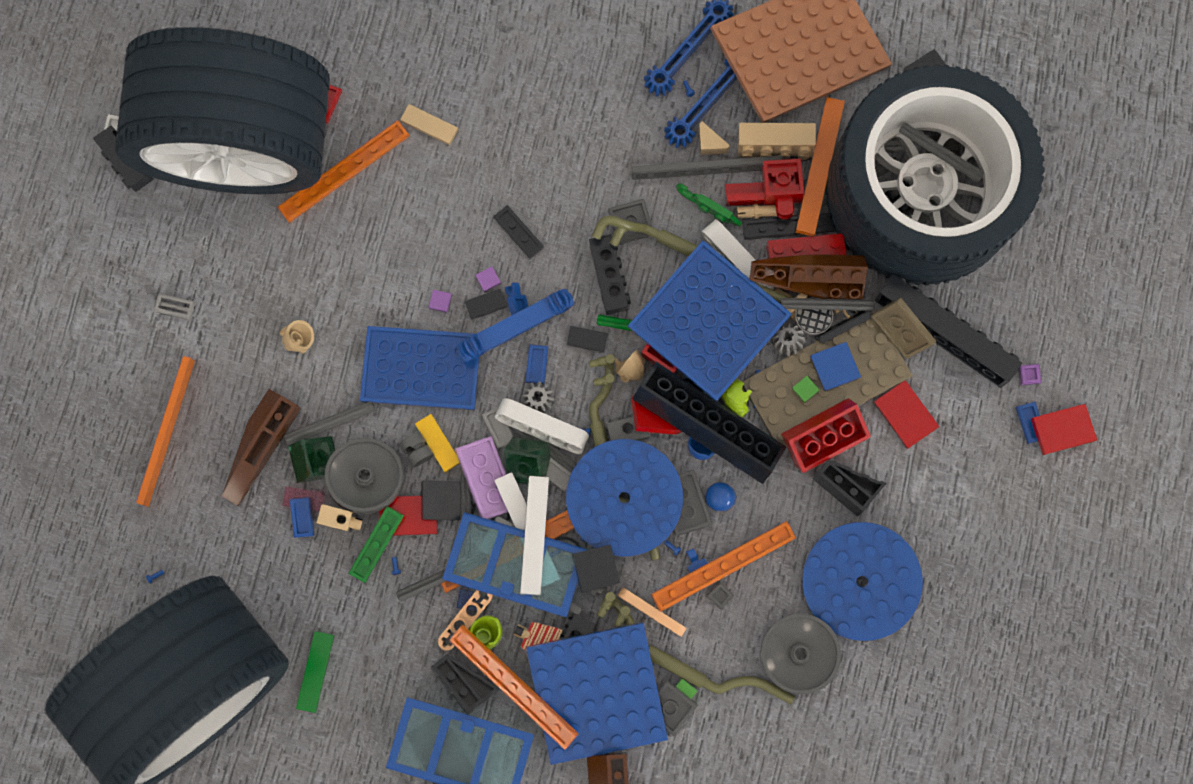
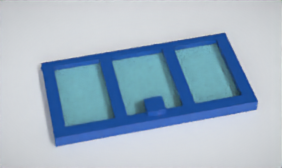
(490, 560)
(457, 747)

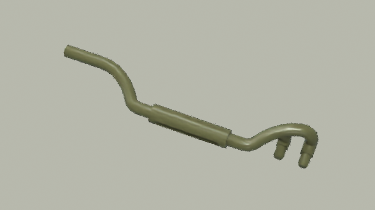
(663, 237)
(597, 426)
(685, 671)

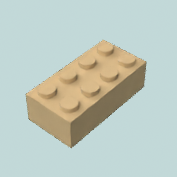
(776, 140)

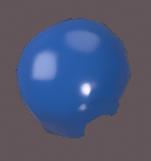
(698, 451)
(720, 496)

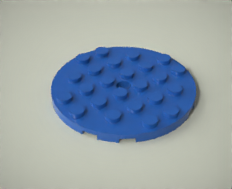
(653, 493)
(892, 578)

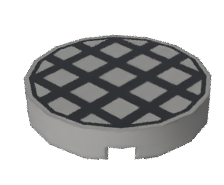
(813, 321)

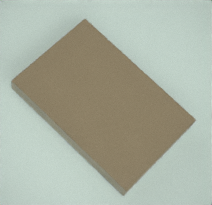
(903, 328)

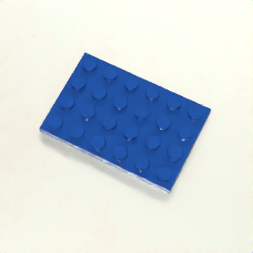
(418, 369)

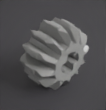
(796, 340)
(544, 399)

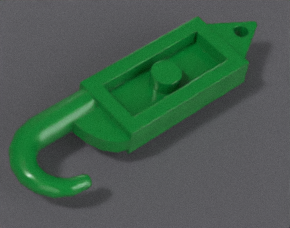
(709, 206)

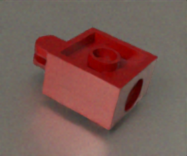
(780, 185)

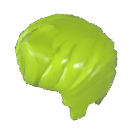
(736, 399)
(487, 630)

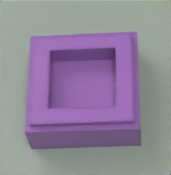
(488, 279)
(440, 301)
(1029, 374)

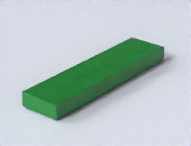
(376, 544)
(315, 672)

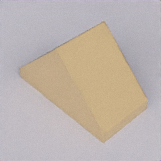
(710, 142)

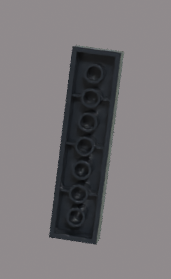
(954, 334)
(709, 423)

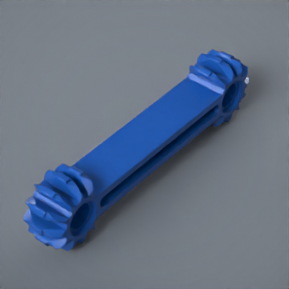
(687, 48)
(707, 101)
(515, 325)

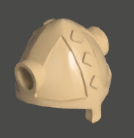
(297, 336)
(631, 368)

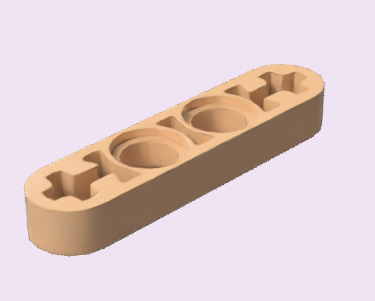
(651, 612)
(463, 616)

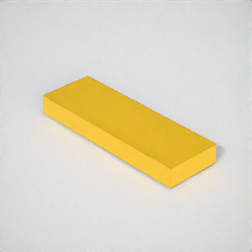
(438, 443)

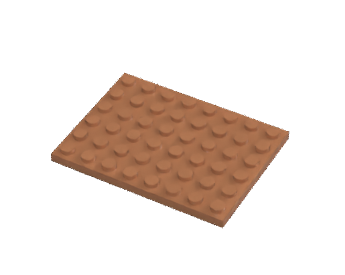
(798, 51)

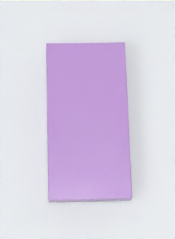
(481, 467)

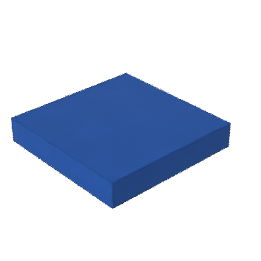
(835, 366)

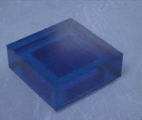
(464, 596)

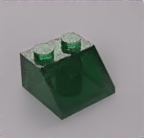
(311, 457)
(526, 458)

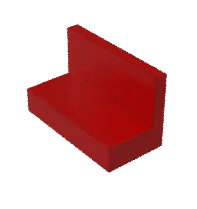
(744, 194)

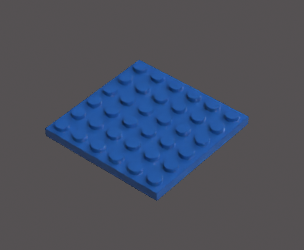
(709, 320)
(601, 689)

